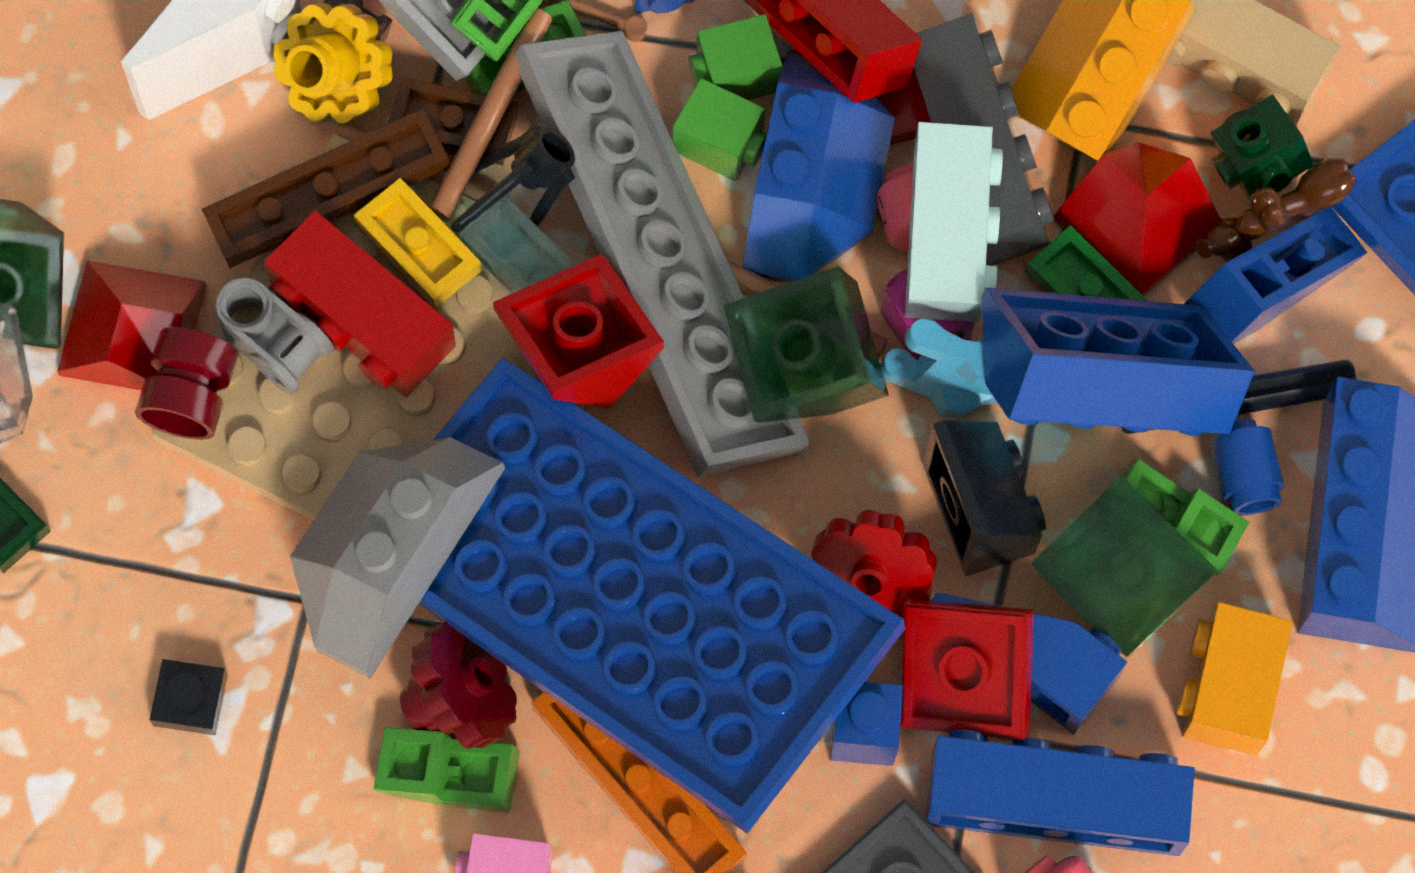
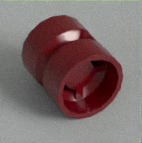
(189, 375)

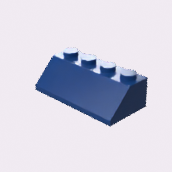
(1110, 363)
(1363, 519)

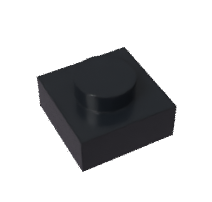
(188, 697)

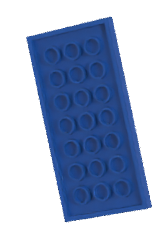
(650, 601)

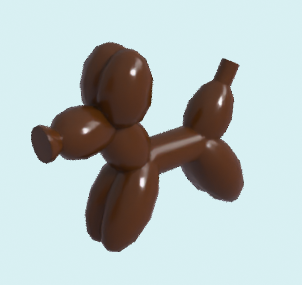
(1317, 190)

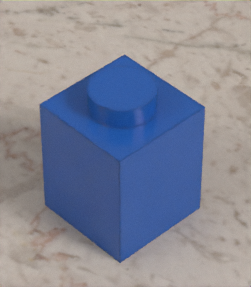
(869, 726)

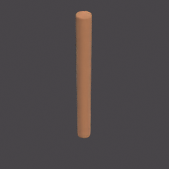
(486, 120)

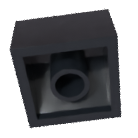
(982, 494)

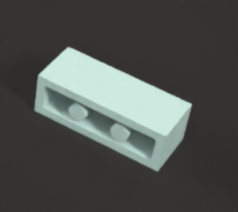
(951, 221)

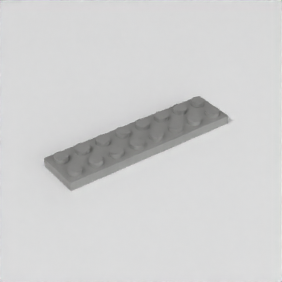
(656, 242)

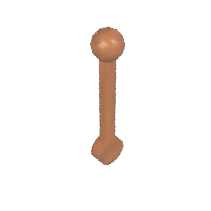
(634, 27)

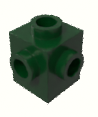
(1260, 148)

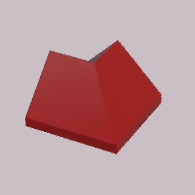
(1141, 212)
(120, 322)
(581, 333)

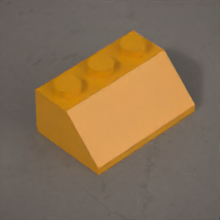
(1097, 68)

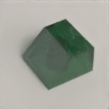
(806, 348)
(1124, 566)

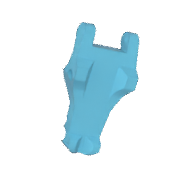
(947, 371)

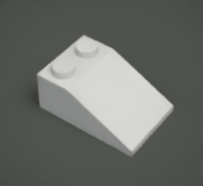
(202, 47)

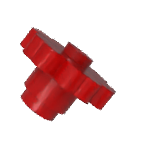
(878, 558)

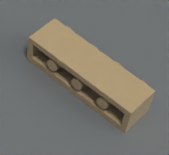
(1255, 53)

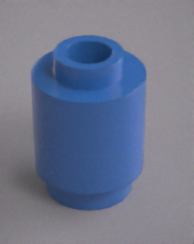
(1248, 468)

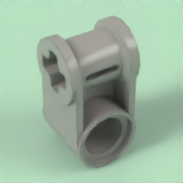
(278, 341)

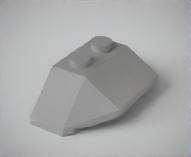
(385, 543)

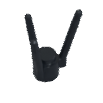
(540, 161)

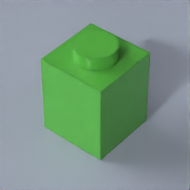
(738, 58)
(720, 130)

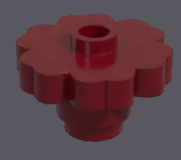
(458, 689)

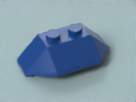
(815, 175)

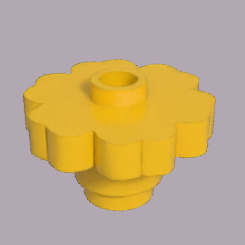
(333, 62)

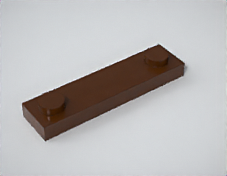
(329, 183)

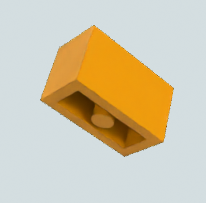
(1235, 678)

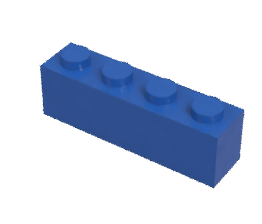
(1060, 794)

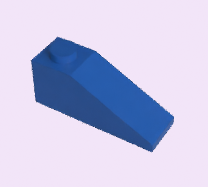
(1277, 274)
(1068, 667)

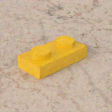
(417, 243)

